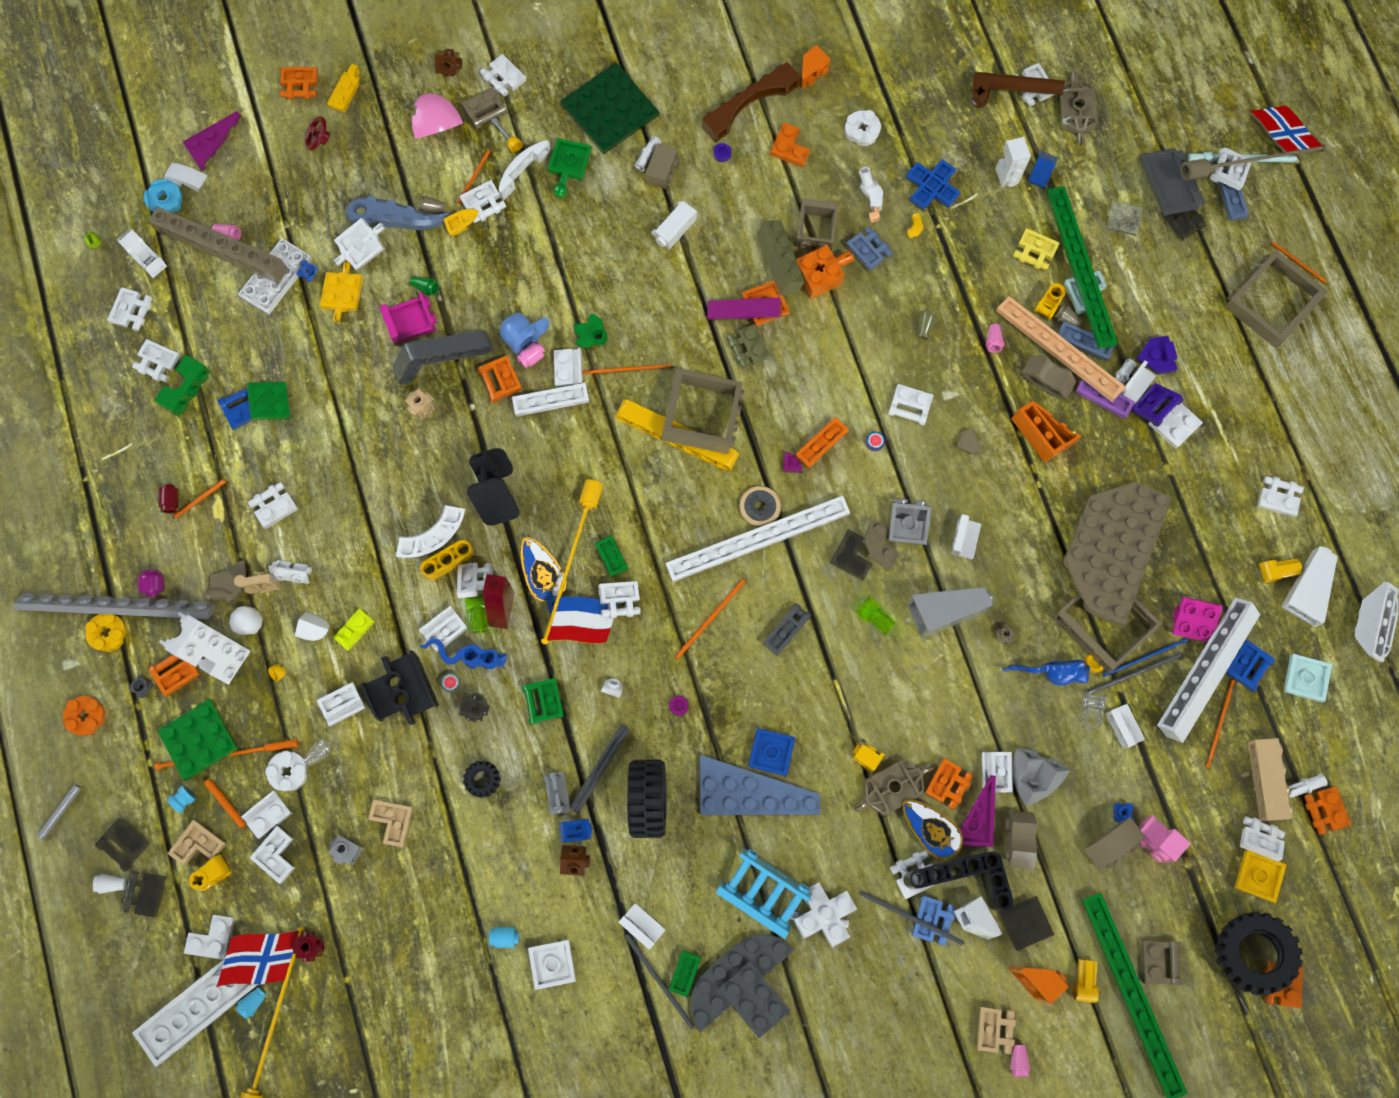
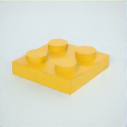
(1260, 876)

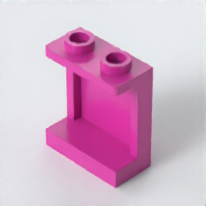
(409, 319)

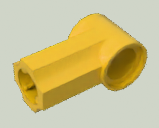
(1274, 571)
(1085, 987)

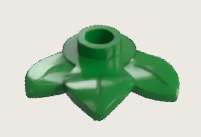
(588, 332)

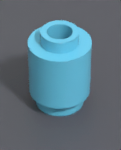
(504, 937)

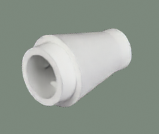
(106, 883)

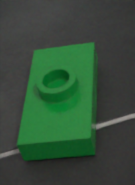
(611, 556)
(684, 973)

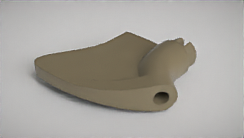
(223, 586)

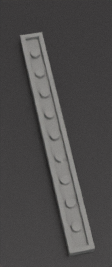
(113, 606)

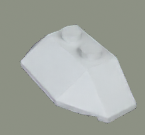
(1378, 621)

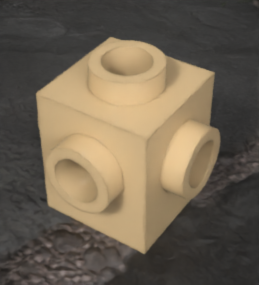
(419, 404)

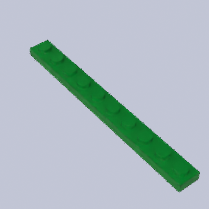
(1081, 268)
(1134, 997)

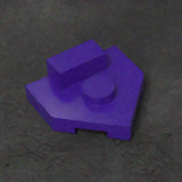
(1160, 355)

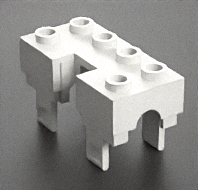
(197, 640)

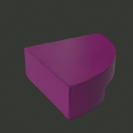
(791, 463)

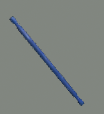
(1146, 656)

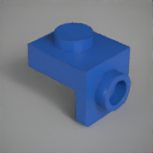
(575, 830)

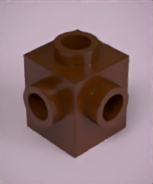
(448, 62)
(574, 860)

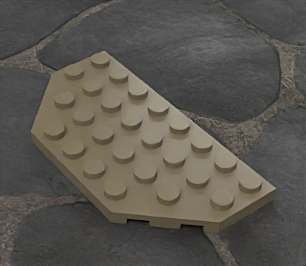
(1114, 548)

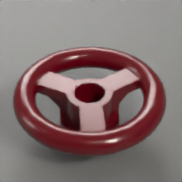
(319, 134)

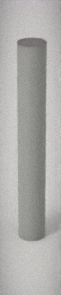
(58, 812)

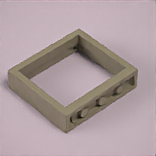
(1253, 320)
(697, 439)
(1092, 647)

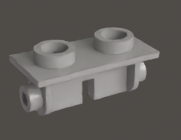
(557, 793)

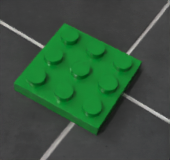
(197, 740)

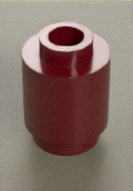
(168, 498)

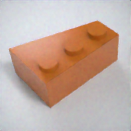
(1043, 431)

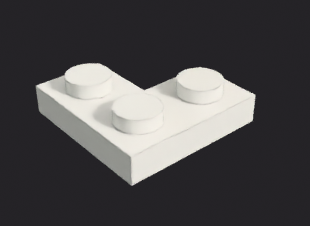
(269, 855)
(216, 943)

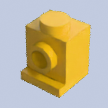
(867, 756)

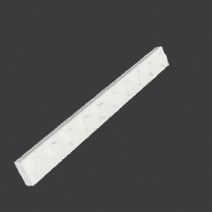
(757, 538)

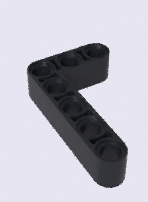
(962, 870)

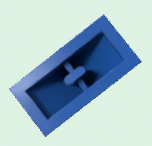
(1042, 169)

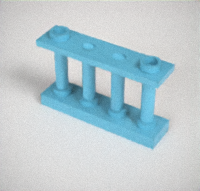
(746, 902)

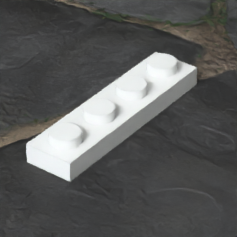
(550, 399)

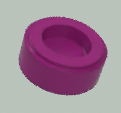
(679, 705)

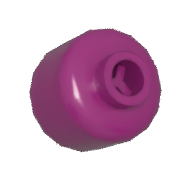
(151, 583)

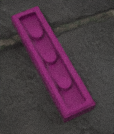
(744, 309)

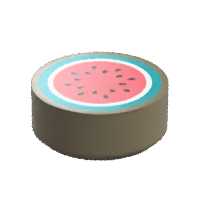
(450, 682)

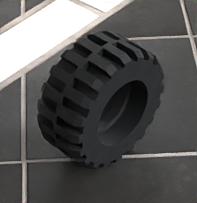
(647, 798)
(1281, 937)

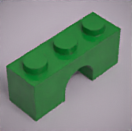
(177, 399)

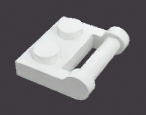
(1236, 173)
(911, 399)

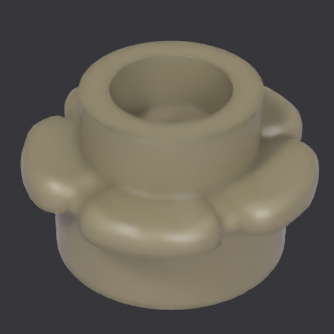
(1010, 634)

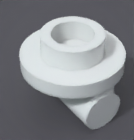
(613, 687)

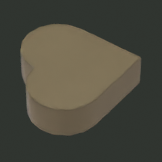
(968, 442)

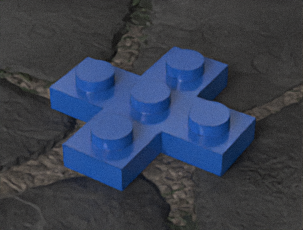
(933, 184)

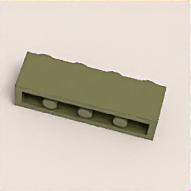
(780, 257)

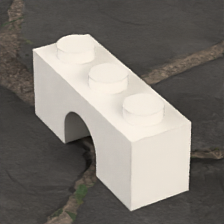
(1013, 165)

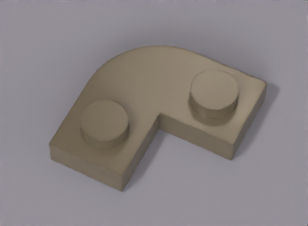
(874, 541)

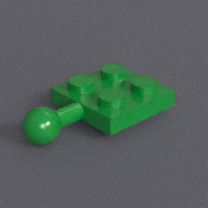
(570, 161)

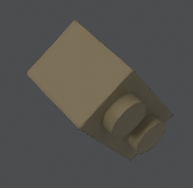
(661, 166)

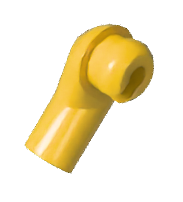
(917, 226)

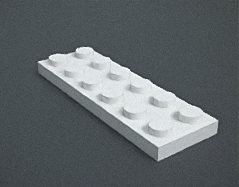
(188, 1015)

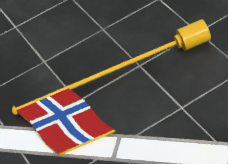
(260, 960)

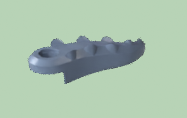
(393, 214)

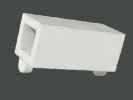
(675, 225)

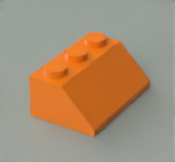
(1041, 983)

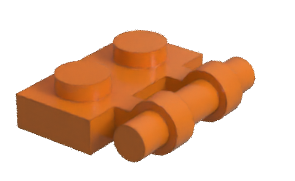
(298, 77)
(943, 780)
(1332, 808)
(1289, 996)

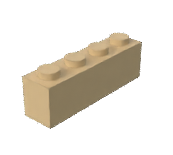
(1270, 779)

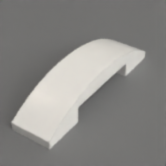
(536, 152)

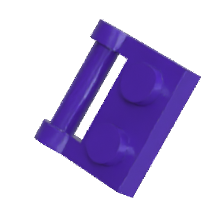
(1152, 400)

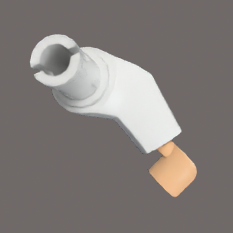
(873, 192)

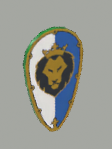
(540, 570)
(933, 829)

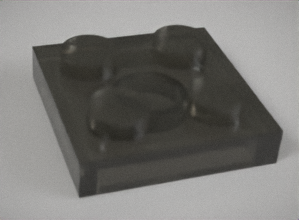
(1026, 923)

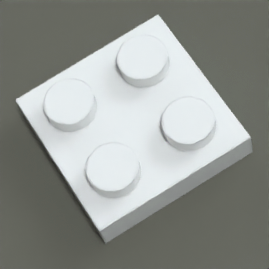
(1177, 425)
(552, 964)

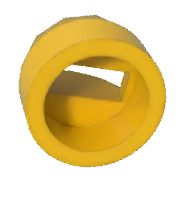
(277, 672)

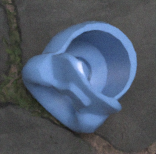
(519, 332)

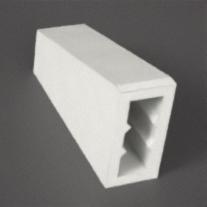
(1312, 588)

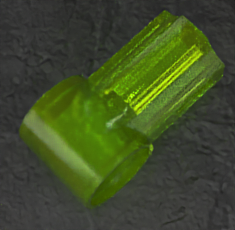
(871, 612)
(477, 614)

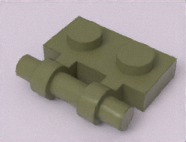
(753, 344)

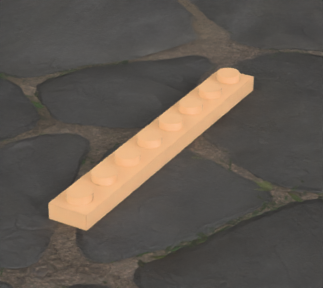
(1061, 349)

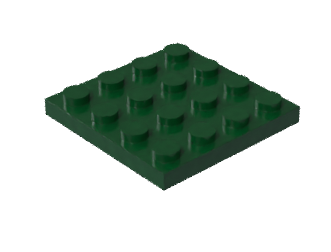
(609, 108)

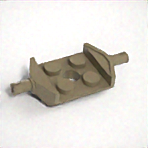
(1076, 119)
(877, 790)

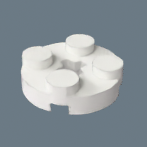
(864, 118)
(275, 771)

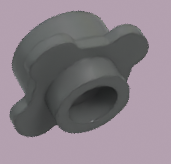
(135, 686)

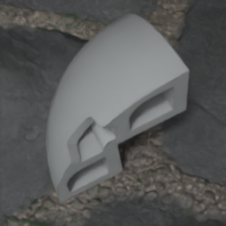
(1036, 776)

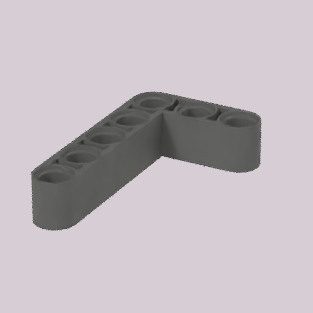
(437, 350)

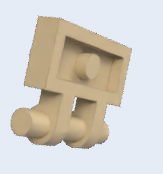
(989, 1030)

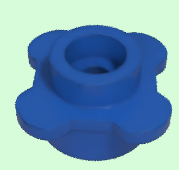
(312, 269)
(1118, 808)

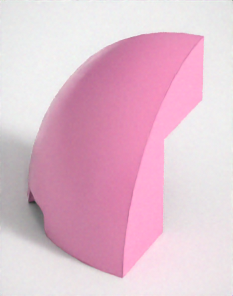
(433, 115)

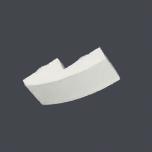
(185, 175)

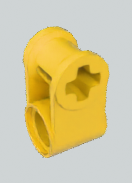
(1049, 303)
(212, 872)

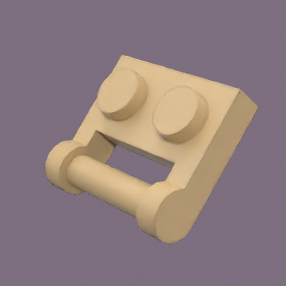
(257, 584)

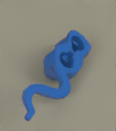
(471, 655)
(1059, 672)

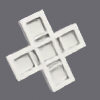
(826, 916)

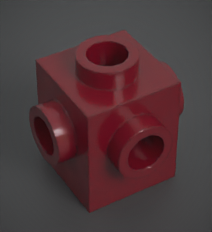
(315, 943)

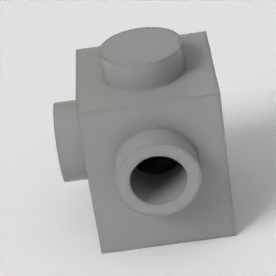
(344, 850)

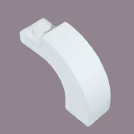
(141, 253)

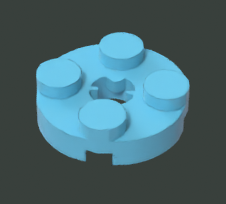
(160, 187)

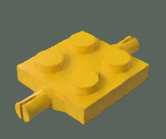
(341, 291)

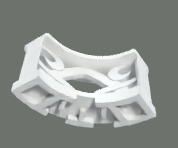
(432, 538)

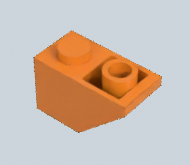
(814, 65)

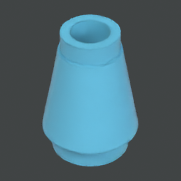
(250, 1003)

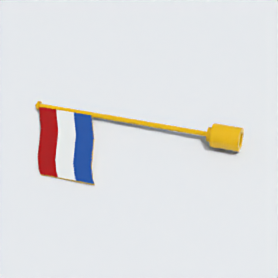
(579, 617)

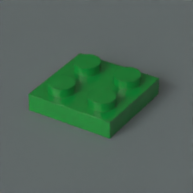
(268, 400)

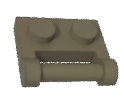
(481, 104)
(1154, 962)

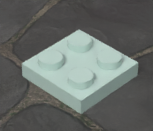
(1307, 678)

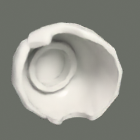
(245, 620)

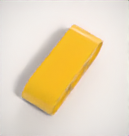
(437, 560)

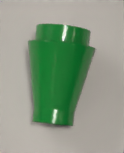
(425, 285)

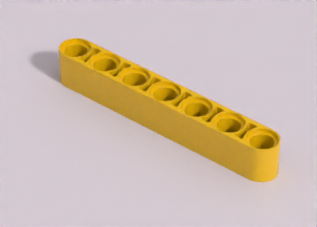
(653, 424)

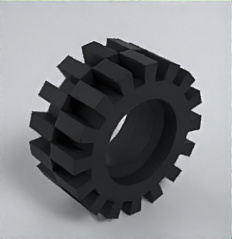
(469, 776)

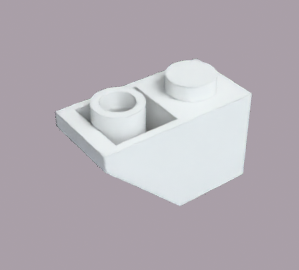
(977, 919)

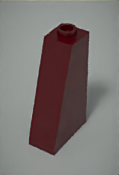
(498, 600)

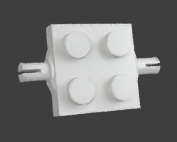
(359, 244)

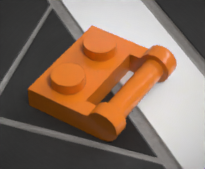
(505, 376)
(175, 677)

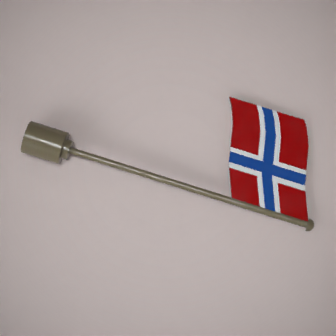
(1283, 129)

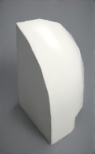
(311, 627)

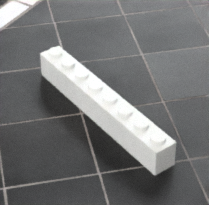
(1208, 670)

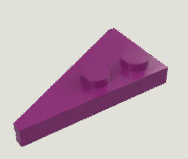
(206, 142)
(979, 823)

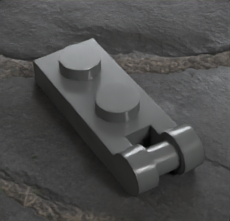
(786, 630)

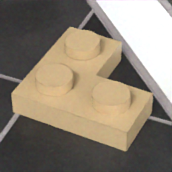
(397, 821)
(196, 838)

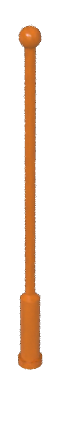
(267, 747)

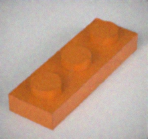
(822, 442)

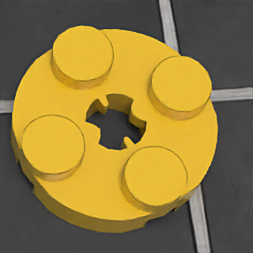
(98, 624)

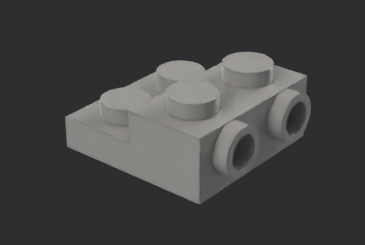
(909, 521)

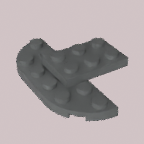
(740, 982)

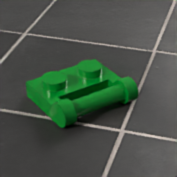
(549, 701)

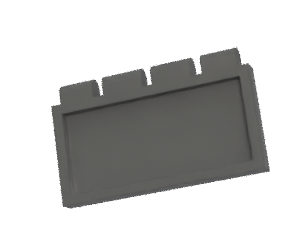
(1169, 187)

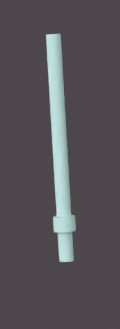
(1215, 157)

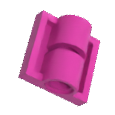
(1196, 618)

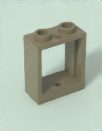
(818, 208)

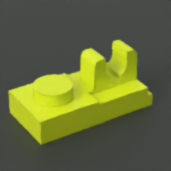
(354, 629)

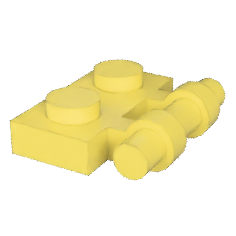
(1038, 245)

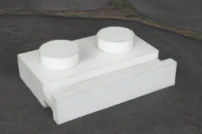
(568, 367)
(444, 627)
(341, 704)
(998, 765)
(266, 814)

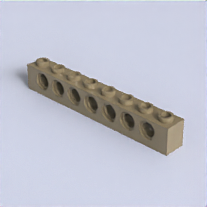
(218, 245)

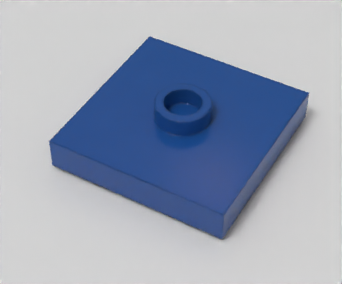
(771, 752)

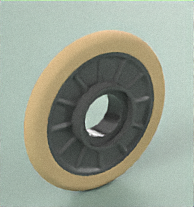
(764, 495)

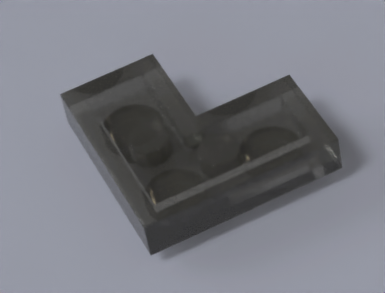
(846, 558)

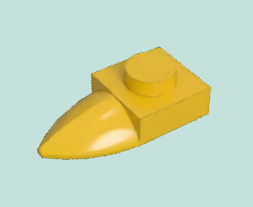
(460, 220)

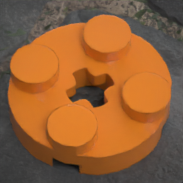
(74, 709)

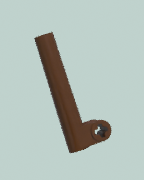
(985, 81)

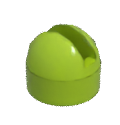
(96, 240)

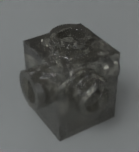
(471, 700)

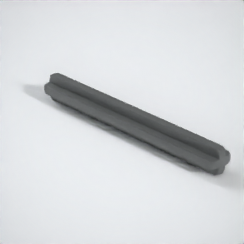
(599, 768)

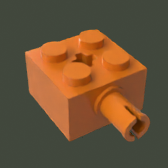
(822, 270)

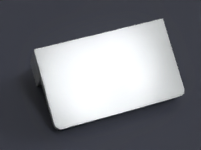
(1138, 383)
(965, 538)
(1125, 726)
(642, 926)

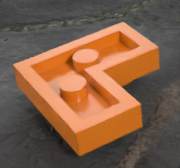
(785, 146)

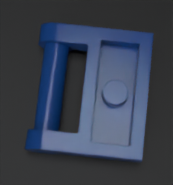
(239, 414)
(1244, 662)

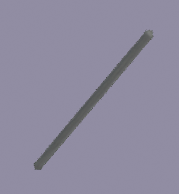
(1134, 673)
(912, 918)
(659, 981)

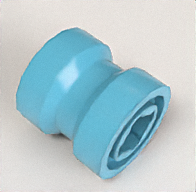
(181, 799)

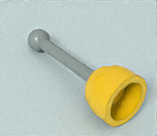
(513, 143)

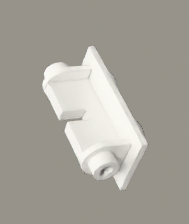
(282, 571)

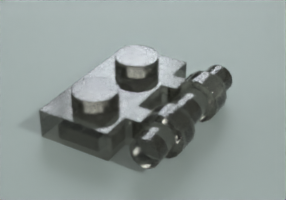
(1183, 225)
(149, 895)

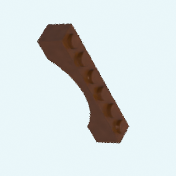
(778, 82)

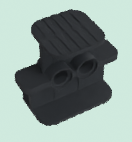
(491, 493)
(413, 683)

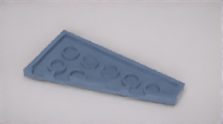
(742, 792)

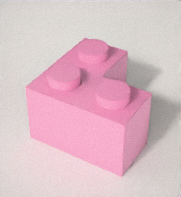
(1162, 843)

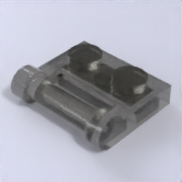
(127, 839)

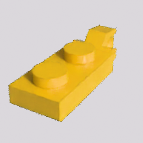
(345, 89)

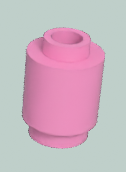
(531, 354)

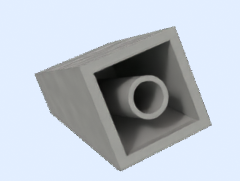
(947, 608)

